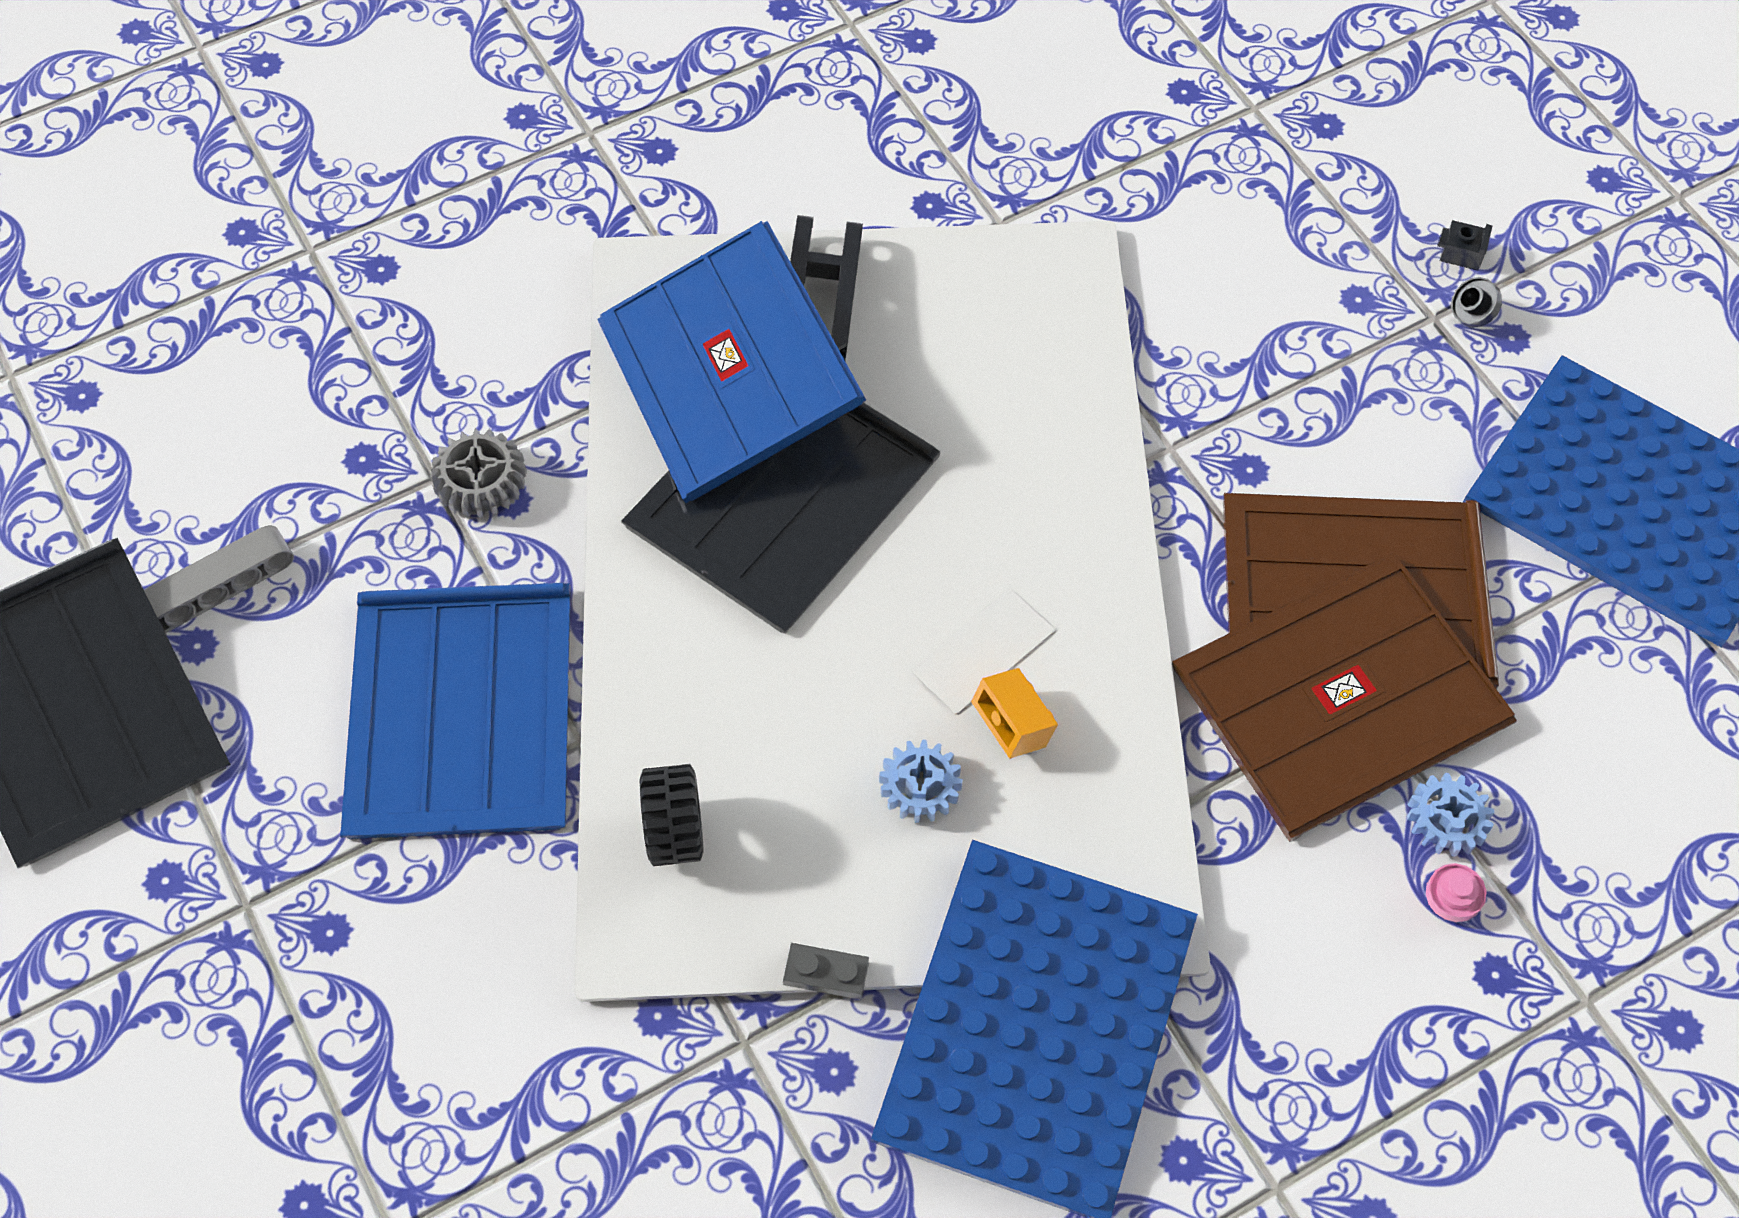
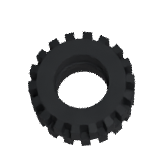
(671, 815)

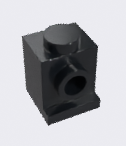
(1464, 244)

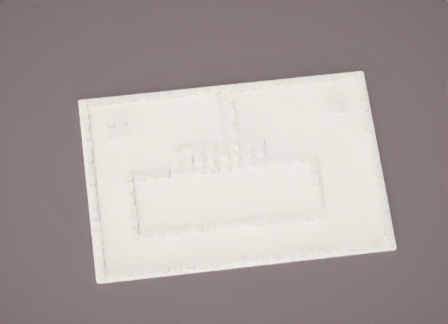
(1024, 379)

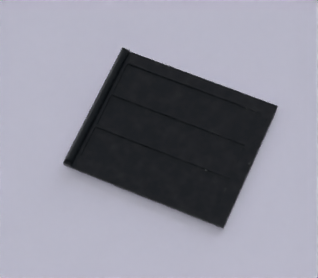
(793, 518)
(90, 705)

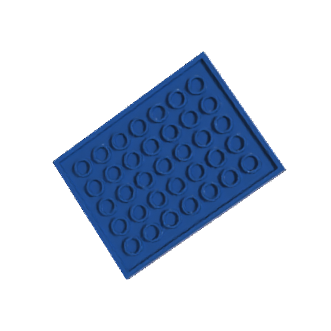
(1623, 496)
(1036, 1031)

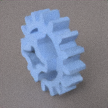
(903, 779)
(1449, 815)

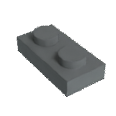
(826, 971)

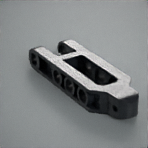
(830, 267)

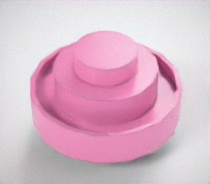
(1456, 892)

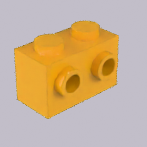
(1014, 712)

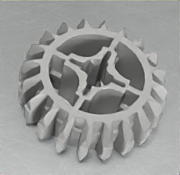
(497, 482)

